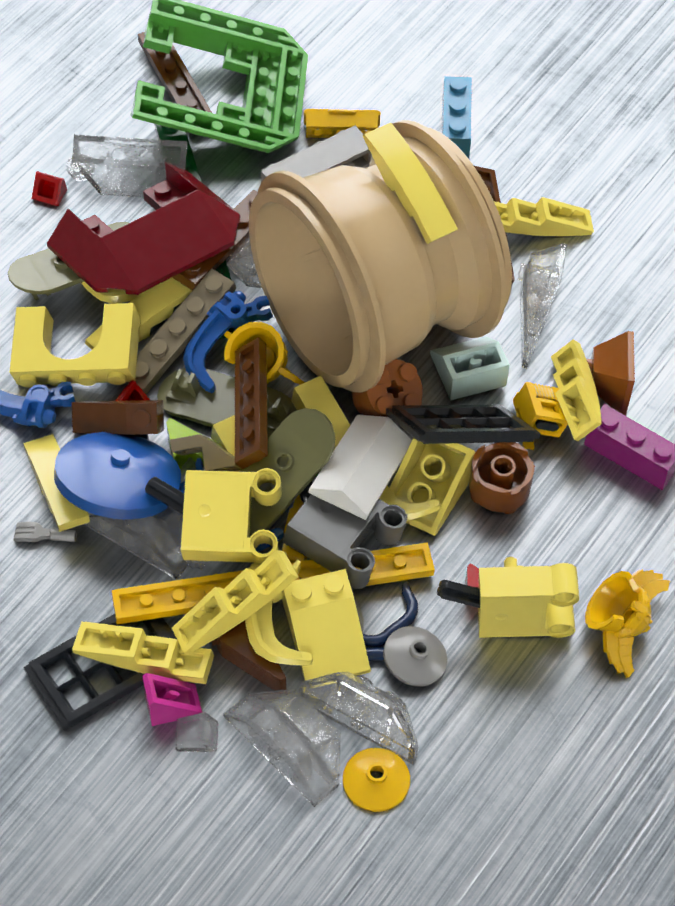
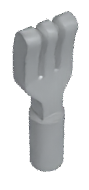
(35, 532)

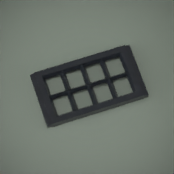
(461, 424)
(53, 693)

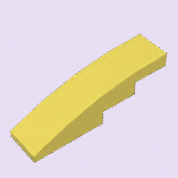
(410, 182)
(544, 218)
(153, 307)
(576, 390)
(42, 456)
(235, 603)
(142, 653)

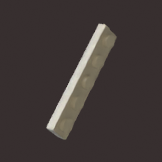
(179, 329)

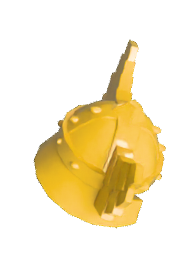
(275, 348)
(623, 611)

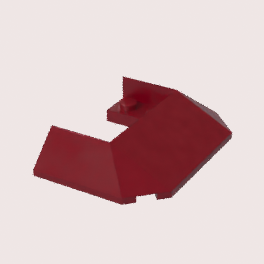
(181, 232)

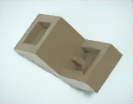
(214, 455)

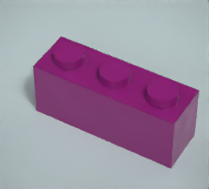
(633, 447)

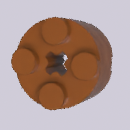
(400, 382)
(501, 476)

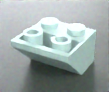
(471, 367)

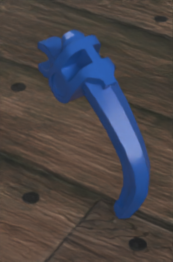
(223, 315)
(38, 404)

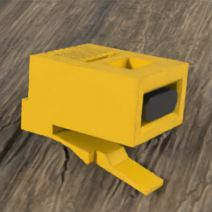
(540, 409)

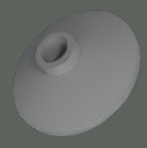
(409, 665)

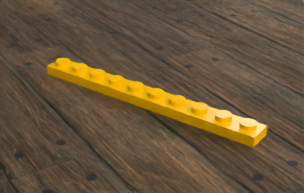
(182, 595)

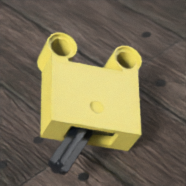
(218, 513)
(520, 599)

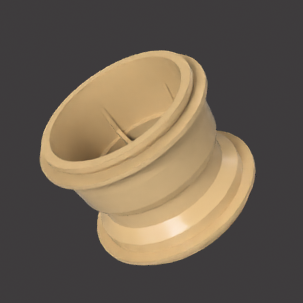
(356, 273)

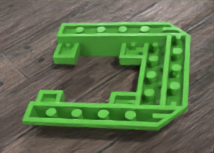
(264, 52)

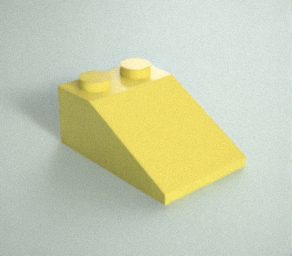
(430, 474)
(326, 624)

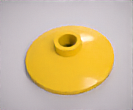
(376, 793)

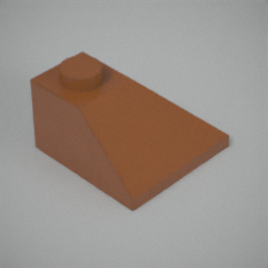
(614, 370)

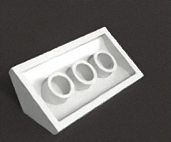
(362, 465)

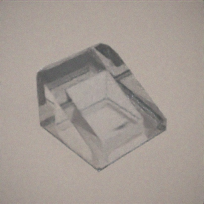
(197, 733)

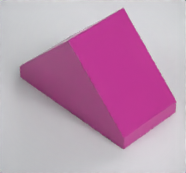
(169, 699)

